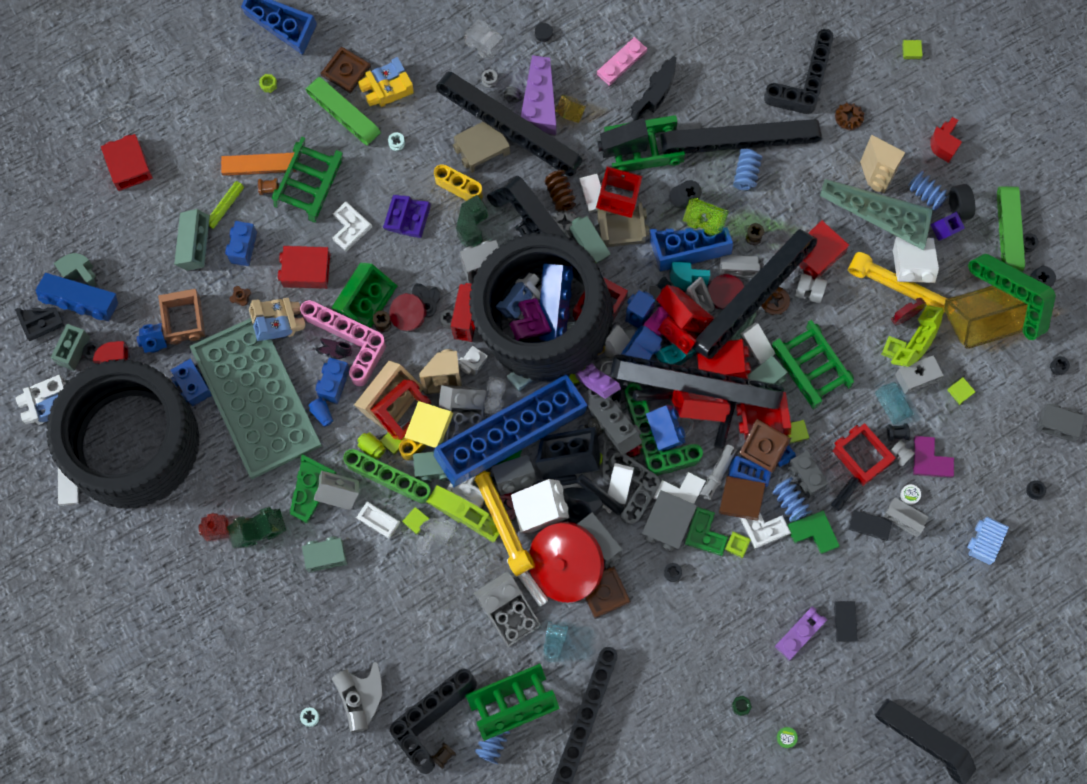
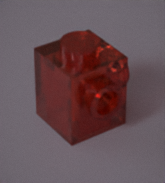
(214, 527)

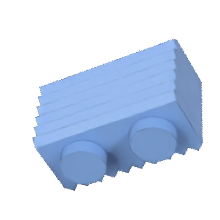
(988, 540)

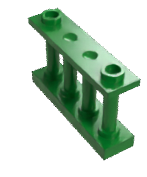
(653, 126)
(320, 193)
(802, 380)
(516, 715)

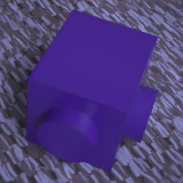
(947, 226)

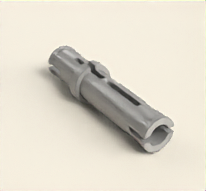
(720, 468)

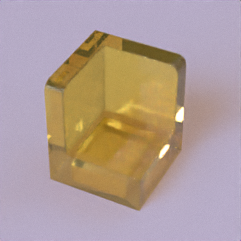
(570, 108)

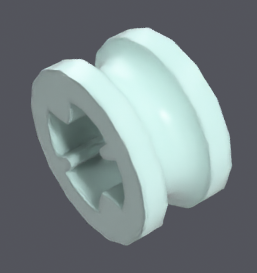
(394, 136)
(305, 721)

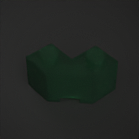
(471, 214)
(246, 531)

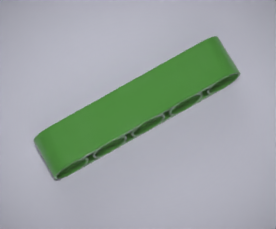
(343, 111)
(1010, 226)
(381, 469)

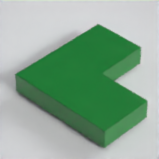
(816, 527)
(701, 537)

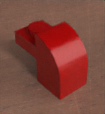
(943, 143)
(111, 351)

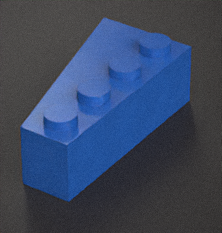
(284, 22)
(688, 246)

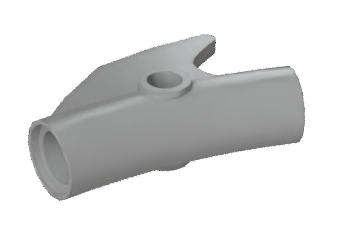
(368, 693)

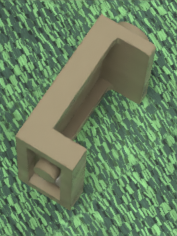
(480, 145)
(622, 230)

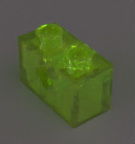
(715, 215)

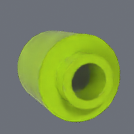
(371, 445)

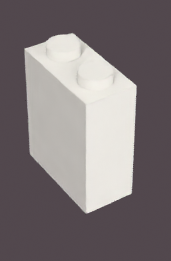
(914, 263)
(540, 506)

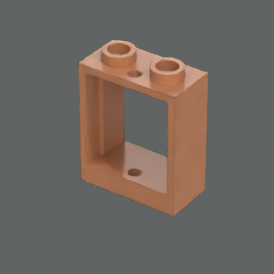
(178, 299)

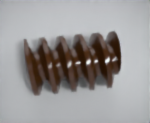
(559, 190)

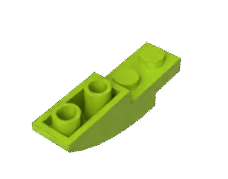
(464, 512)

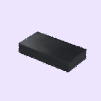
(870, 525)
(845, 621)

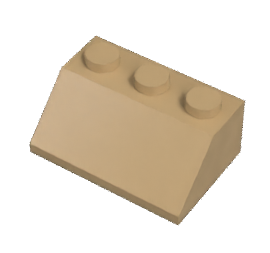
(880, 163)
(441, 370)
(383, 383)

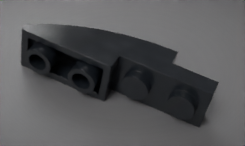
(658, 89)

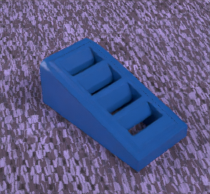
(733, 470)

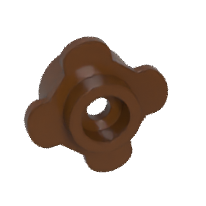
(240, 300)

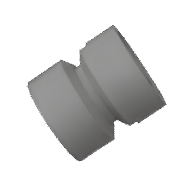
(810, 288)

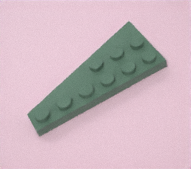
(893, 215)

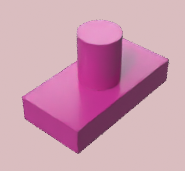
(656, 320)

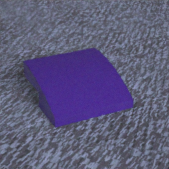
(407, 216)

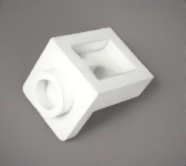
(472, 361)

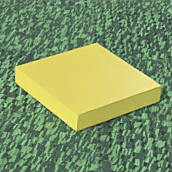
(428, 424)

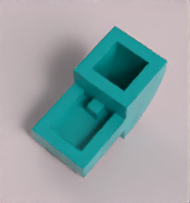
(683, 276)
(673, 355)

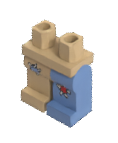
(275, 318)

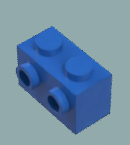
(241, 243)
(639, 308)
(333, 380)
(191, 382)
(666, 427)

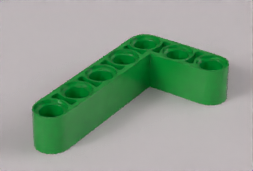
(1021, 286)
(648, 438)

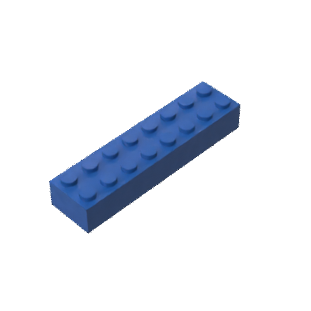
(510, 430)

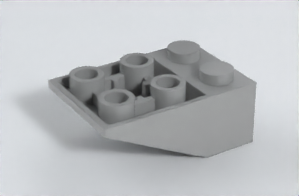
(466, 405)
(507, 609)

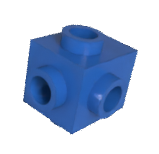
(151, 338)

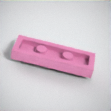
(621, 61)

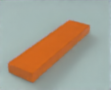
(255, 164)

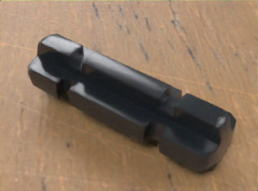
(845, 493)

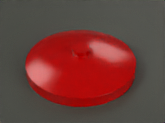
(566, 562)

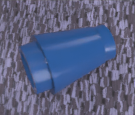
(321, 411)

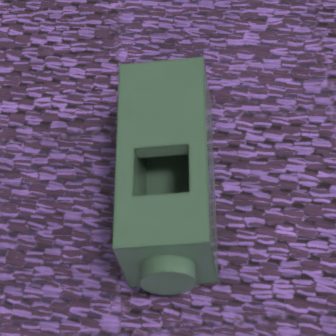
(587, 236)

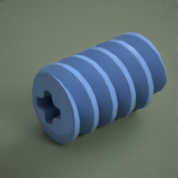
(747, 169)
(928, 190)
(791, 500)
(490, 747)

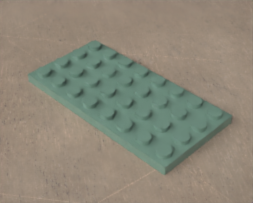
(255, 398)

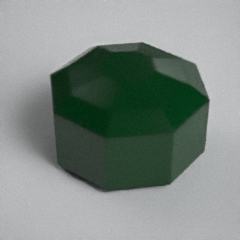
(741, 706)

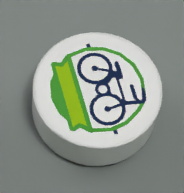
(910, 494)

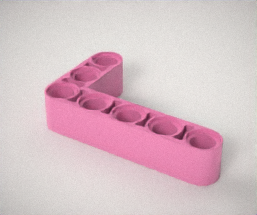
(348, 334)

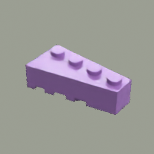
(539, 98)

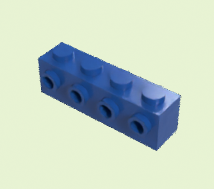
(76, 297)
(556, 298)

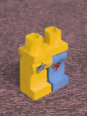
(386, 83)

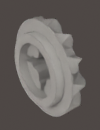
(559, 217)

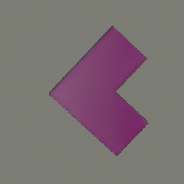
(534, 321)
(926, 463)

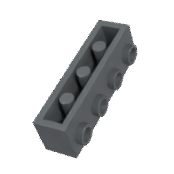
(613, 421)

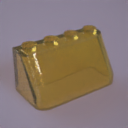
(985, 316)

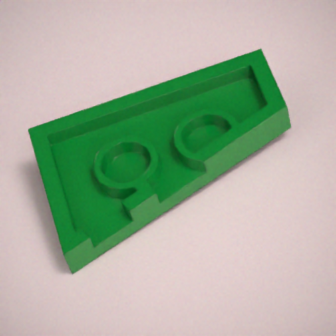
(307, 483)

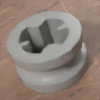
(492, 83)

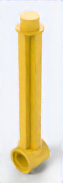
(862, 266)
(519, 559)

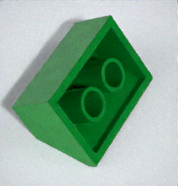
(364, 294)

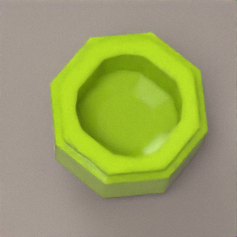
(268, 83)

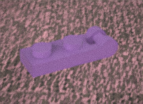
(597, 381)
(800, 634)

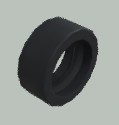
(962, 201)

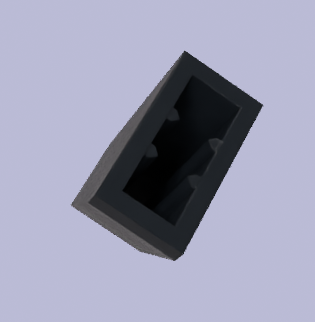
(624, 139)

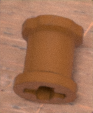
(267, 186)

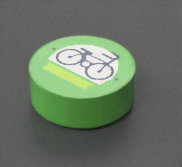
(787, 737)

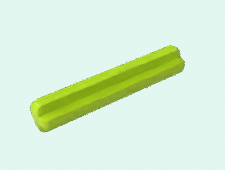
(225, 204)

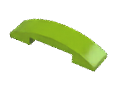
(922, 339)

